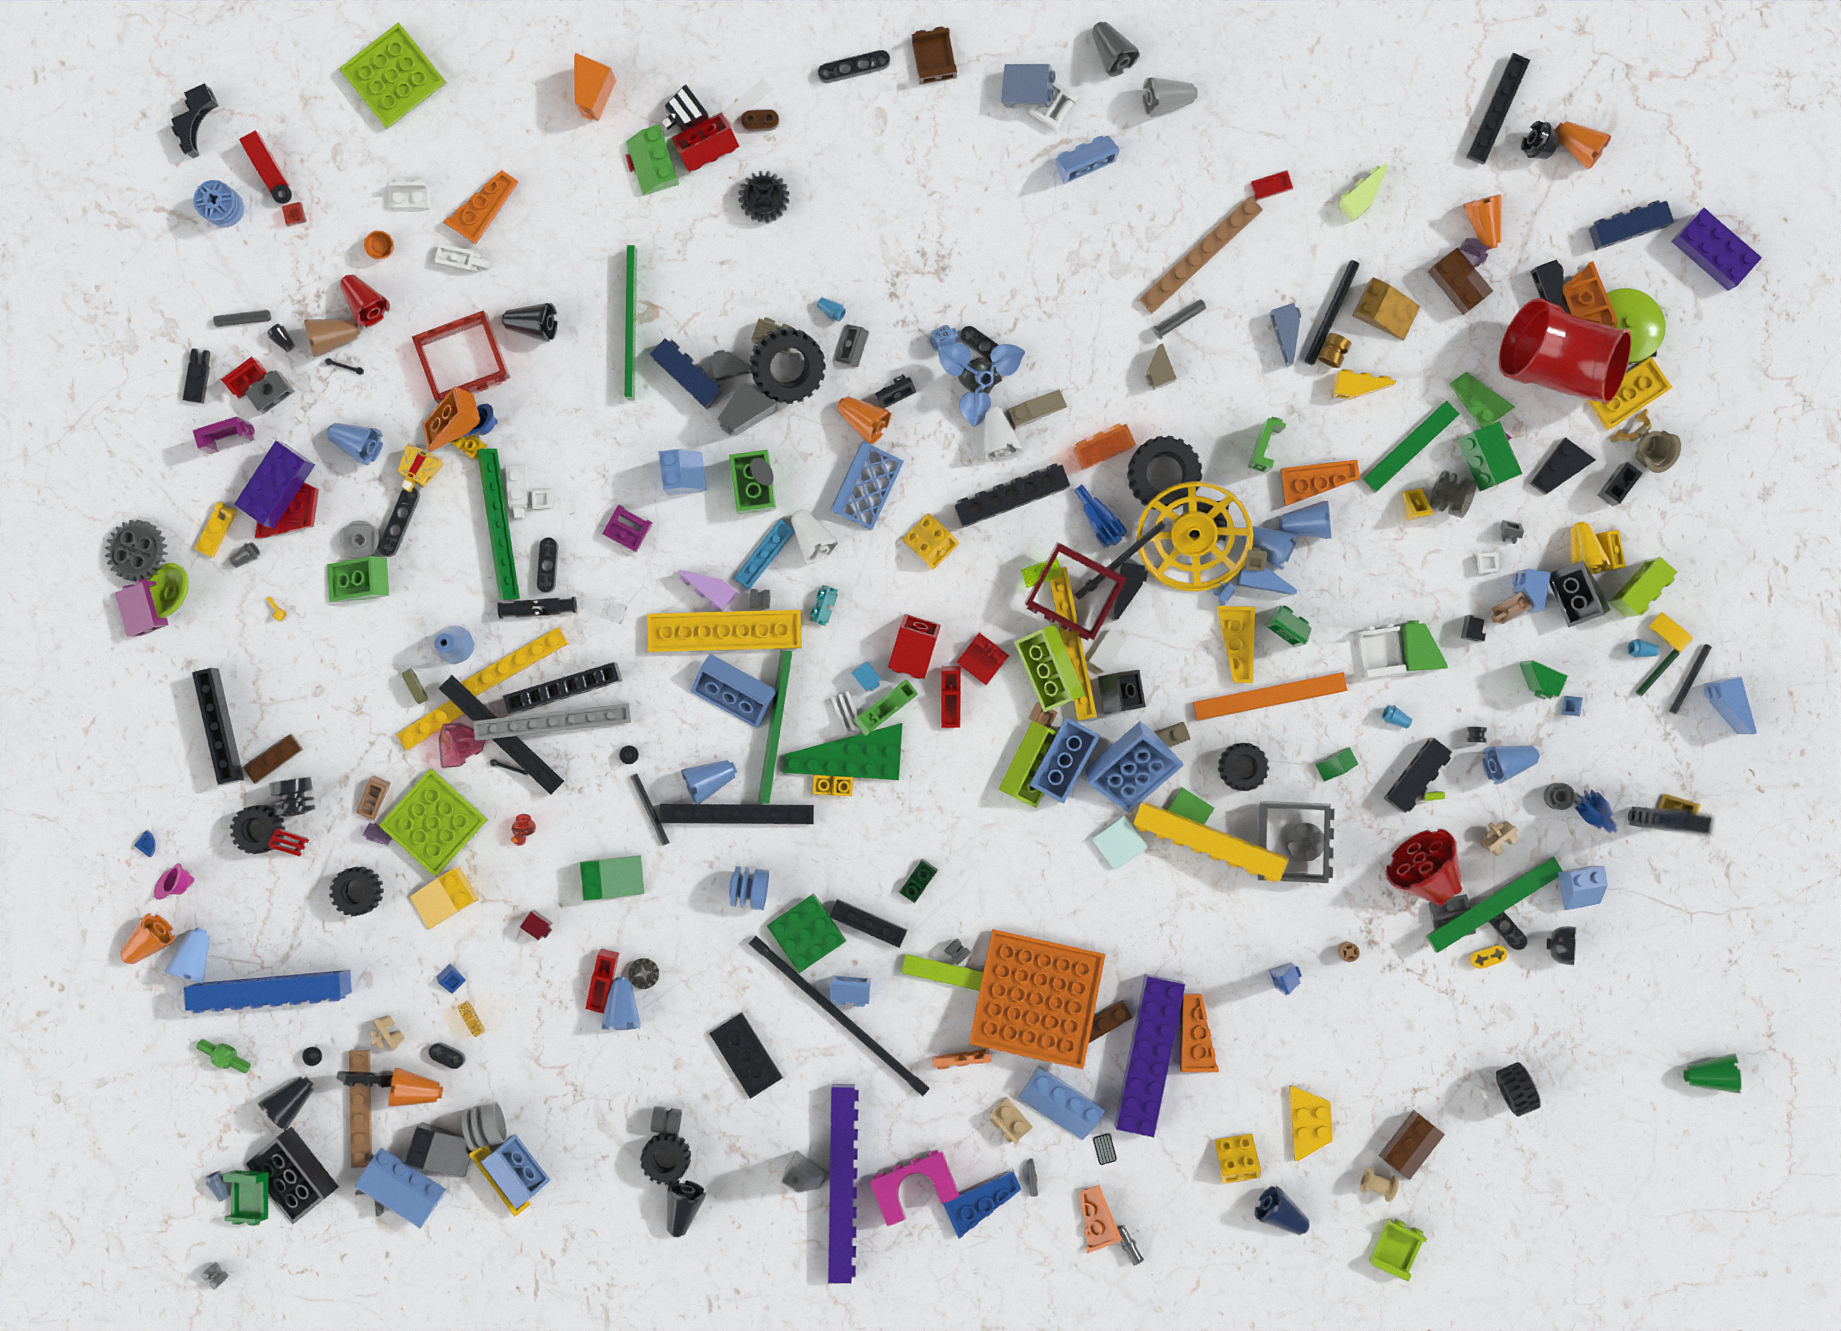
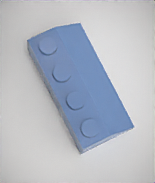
(733, 690)
(1065, 760)
(1061, 1103)
(400, 1188)

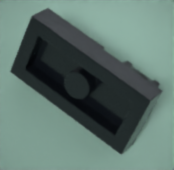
(901, 389)

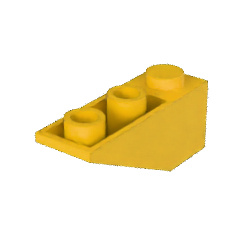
(1353, 385)

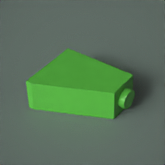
(1420, 648)

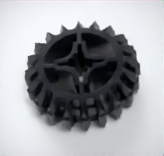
(776, 184)

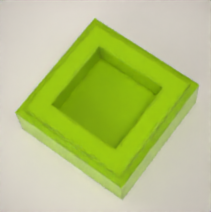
(1430, 796)

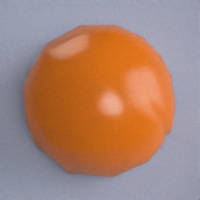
(378, 245)

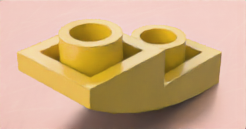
(469, 445)
(1671, 632)
(832, 785)

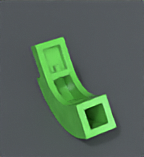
(886, 707)

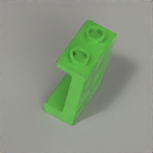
(1257, 459)

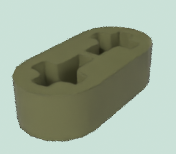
(414, 686)

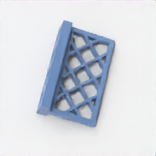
(851, 478)

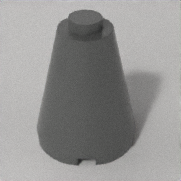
(1114, 49)

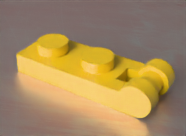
(216, 529)

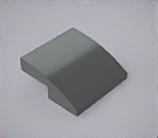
(1449, 910)

